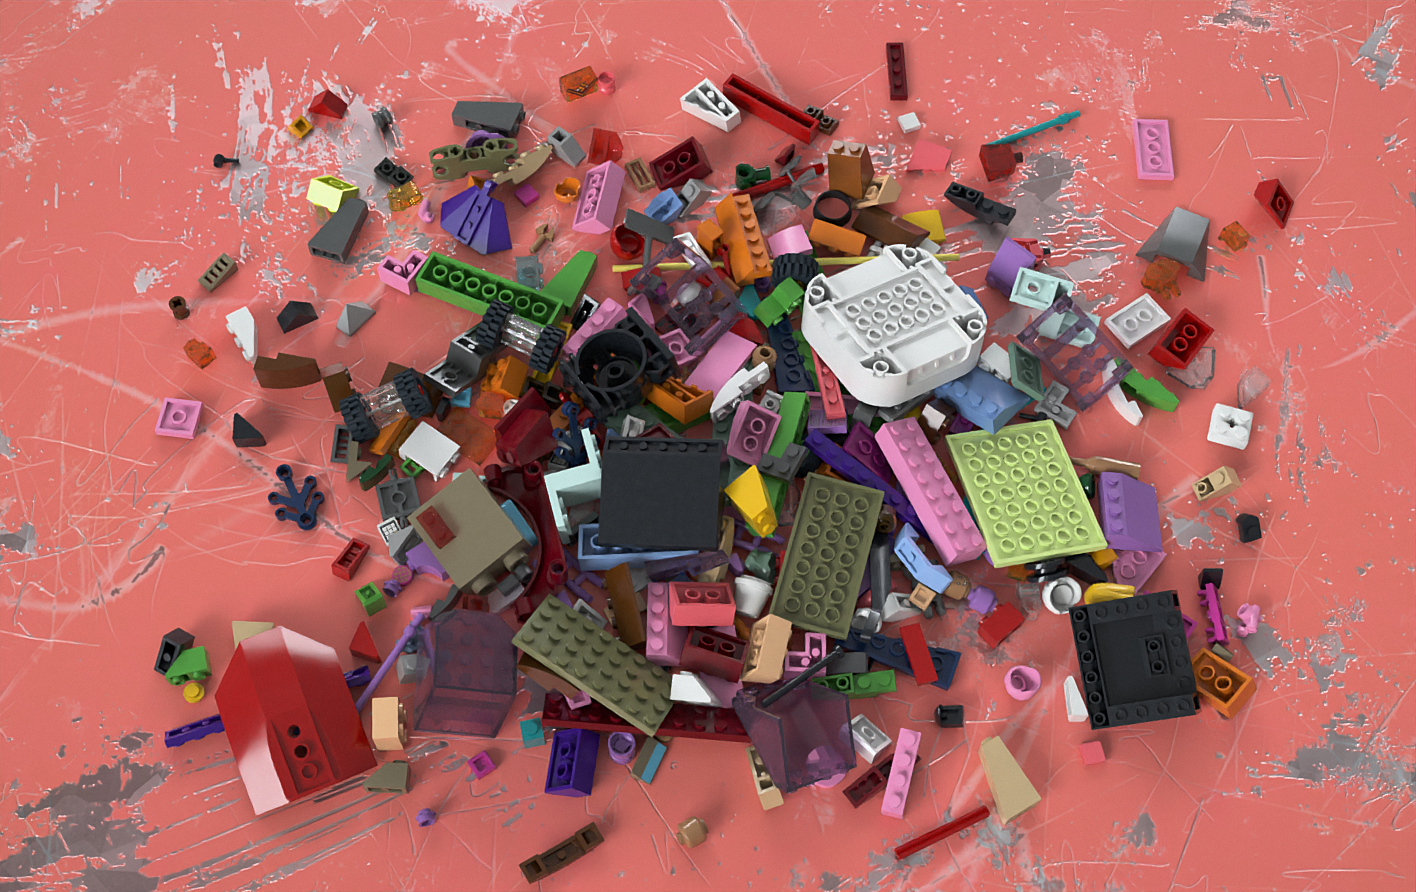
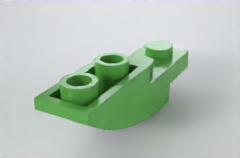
(1149, 391)
(860, 685)

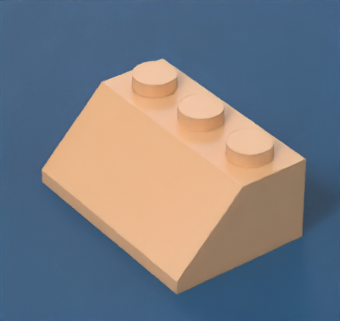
(766, 650)

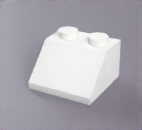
(691, 690)

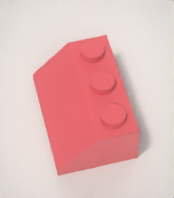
(701, 604)

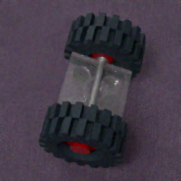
(504, 327)
(385, 405)

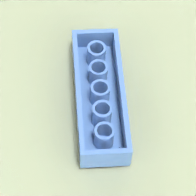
(604, 558)

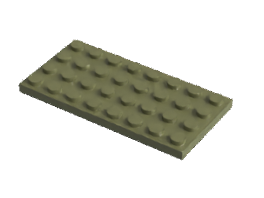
(827, 555)
(597, 664)

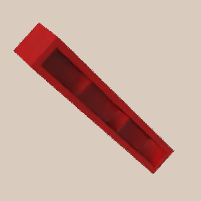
(771, 109)

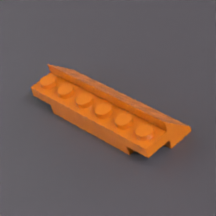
(742, 234)

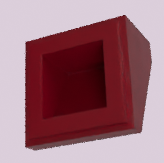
(786, 155)

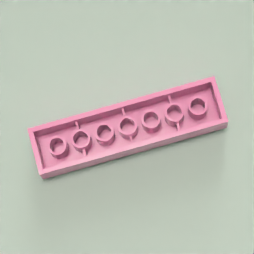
(930, 491)

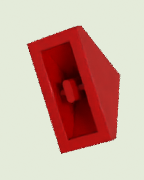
(328, 104)
(363, 646)

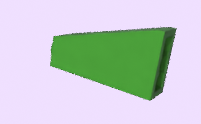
(573, 280)

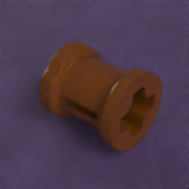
(179, 307)

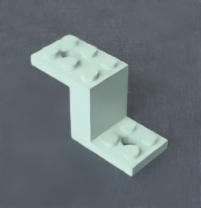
(1048, 292)
(575, 486)

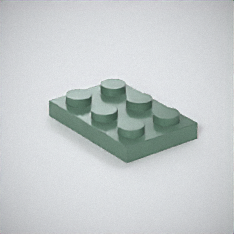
(1025, 371)

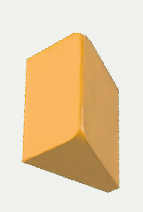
(300, 127)
(1104, 557)

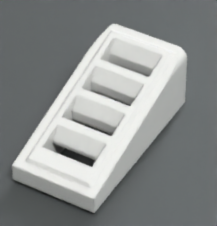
(1074, 703)

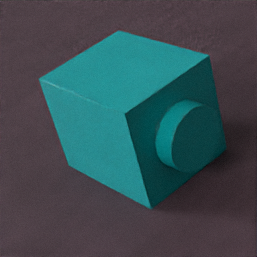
(532, 733)

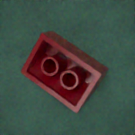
(529, 400)
(714, 653)

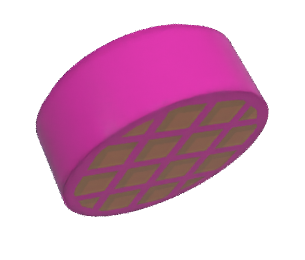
(403, 575)

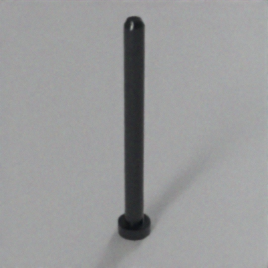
(836, 653)

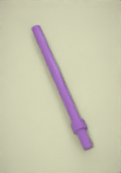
(409, 631)

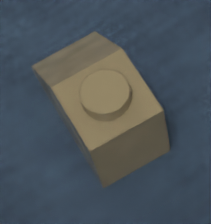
(389, 778)

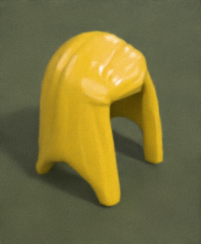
(1107, 591)

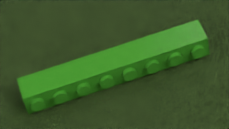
(794, 413)

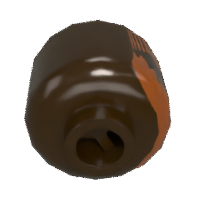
(887, 519)

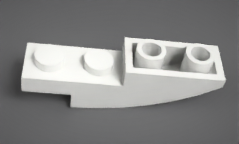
(735, 389)

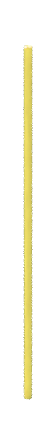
(821, 261)

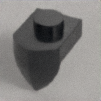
(1248, 527)
(949, 716)

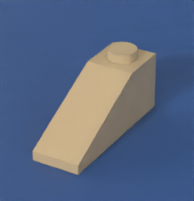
(767, 792)

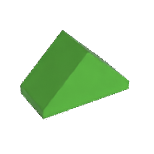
(371, 598)

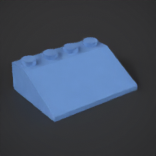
(982, 399)

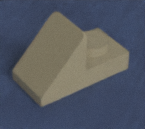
(355, 467)

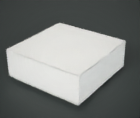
(909, 122)

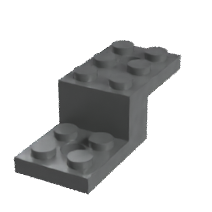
(464, 364)

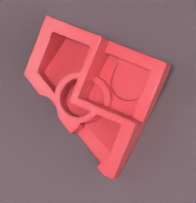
(929, 157)

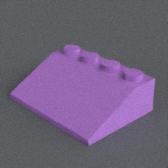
(1128, 513)

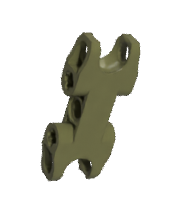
(460, 161)

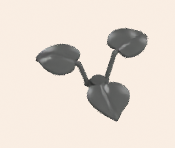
(799, 196)

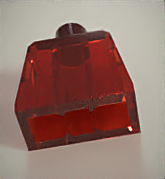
(998, 160)

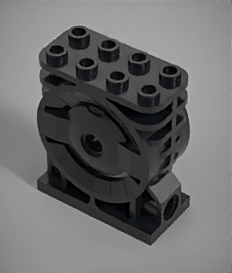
(627, 341)

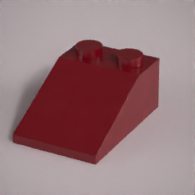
(681, 164)

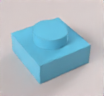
(462, 399)

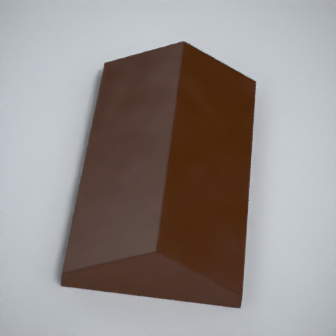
(888, 228)

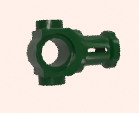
(748, 175)

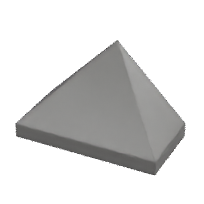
(354, 317)
(402, 542)

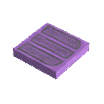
(818, 420)

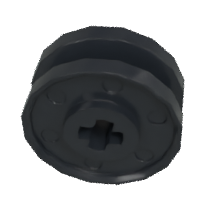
(1046, 570)

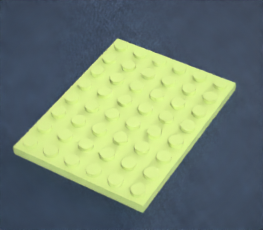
(1024, 493)

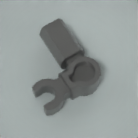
(509, 584)

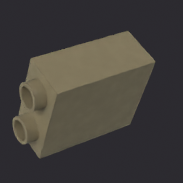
(485, 535)

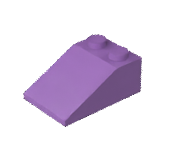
(1006, 265)

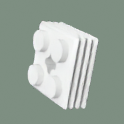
(1220, 429)

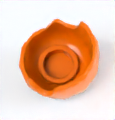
(568, 191)

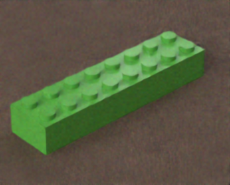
(476, 289)

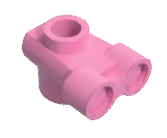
(1250, 619)

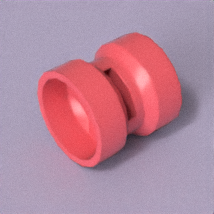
(606, 82)

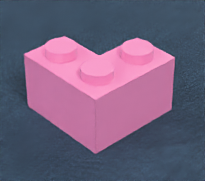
(402, 274)
(798, 662)

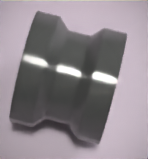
(382, 117)

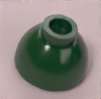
(1088, 484)

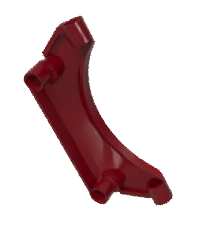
(532, 498)

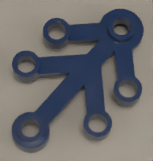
(576, 439)
(297, 501)

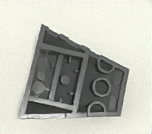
(1180, 239)

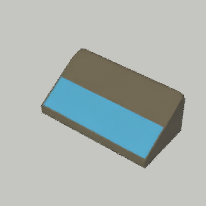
(648, 760)

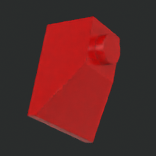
(1274, 200)

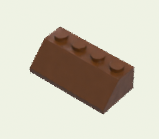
(625, 606)

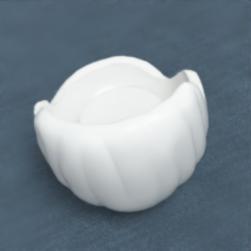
(1061, 594)

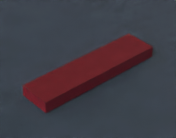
(896, 72)

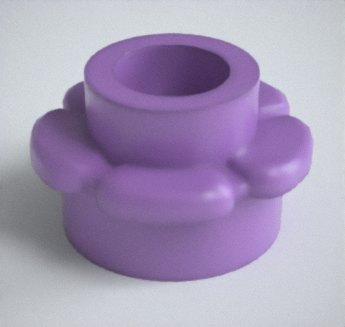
(762, 281)
(392, 588)
(426, 817)

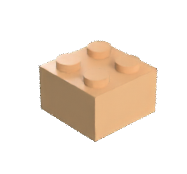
(388, 723)

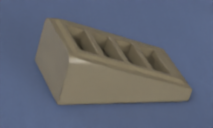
(218, 264)

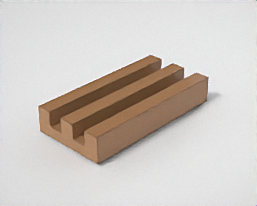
(646, 186)

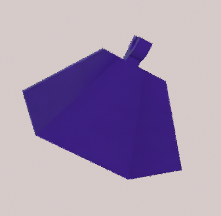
(477, 219)

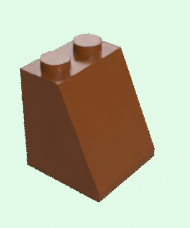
(849, 168)

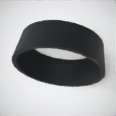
(842, 221)

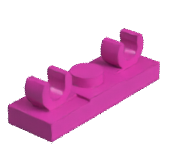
(1214, 615)

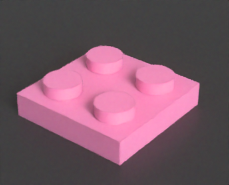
(179, 418)

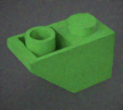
(190, 665)

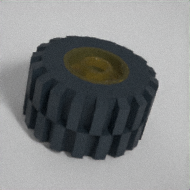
(797, 266)

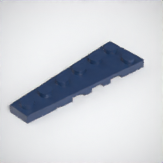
(789, 367)
(892, 654)

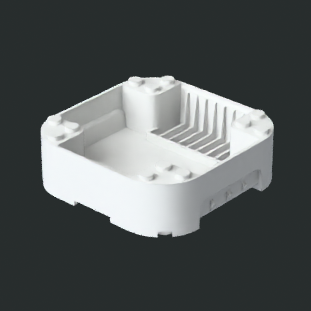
(893, 326)

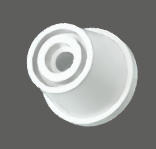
(751, 595)

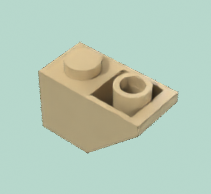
(1216, 484)

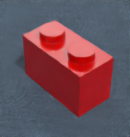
(1000, 624)

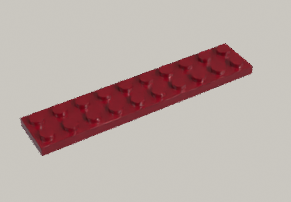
(680, 721)

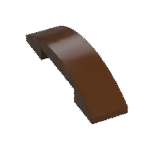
(562, 854)

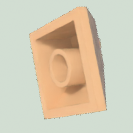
(880, 192)

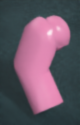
(423, 212)

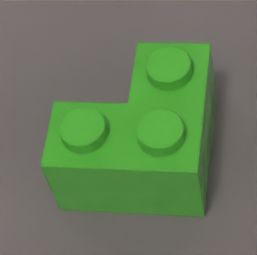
(780, 302)

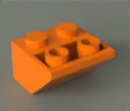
(505, 377)

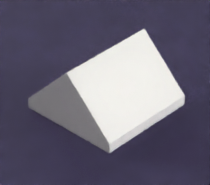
(868, 739)

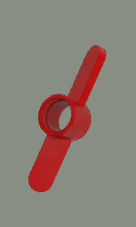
(585, 413)

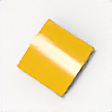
(930, 221)

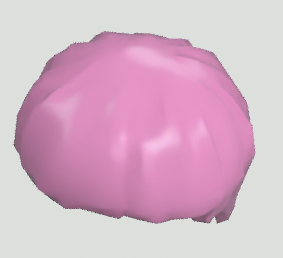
(1022, 682)

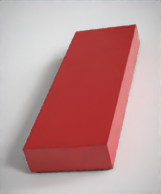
(918, 654)

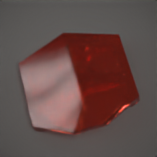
(605, 147)

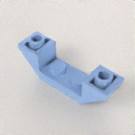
(931, 575)

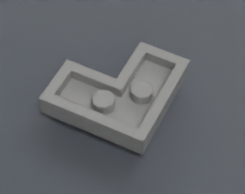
(1053, 405)

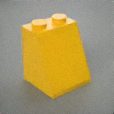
(752, 501)

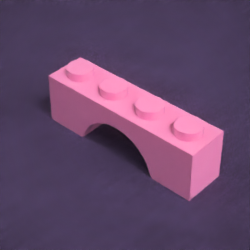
(901, 773)

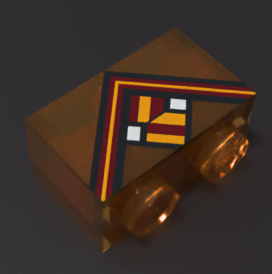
(578, 84)

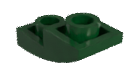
(373, 476)

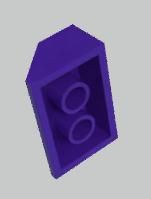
(572, 763)

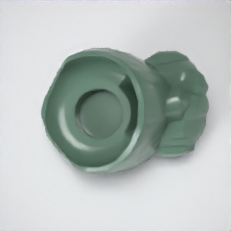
(761, 565)

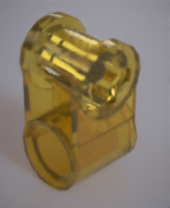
(405, 195)

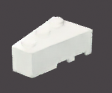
(711, 106)

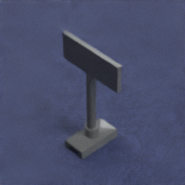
(651, 230)

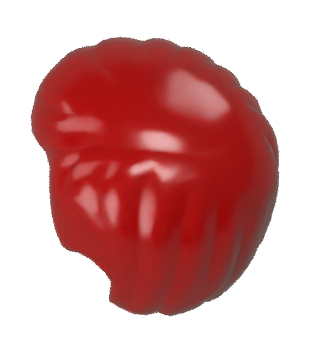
(626, 243)

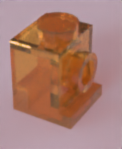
(1234, 236)
(199, 353)

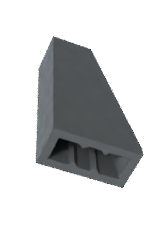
(340, 231)

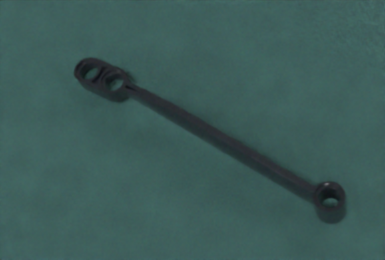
(879, 580)

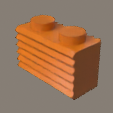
(709, 238)

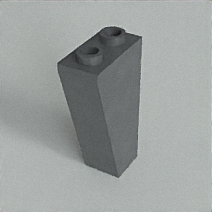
(489, 116)

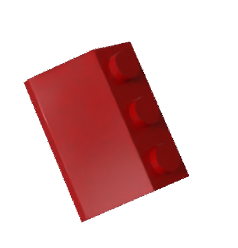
(1181, 340)

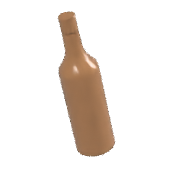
(1103, 464)

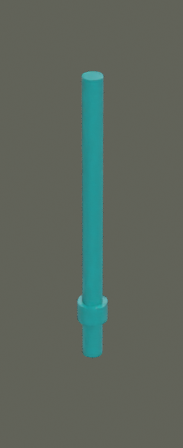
(1061, 119)

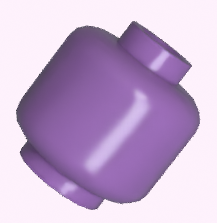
(982, 599)

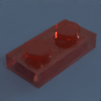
(435, 527)

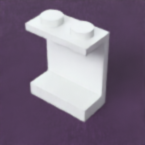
(430, 450)

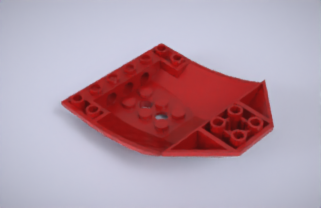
(281, 683)

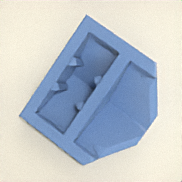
(665, 207)

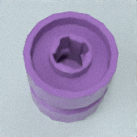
(621, 747)

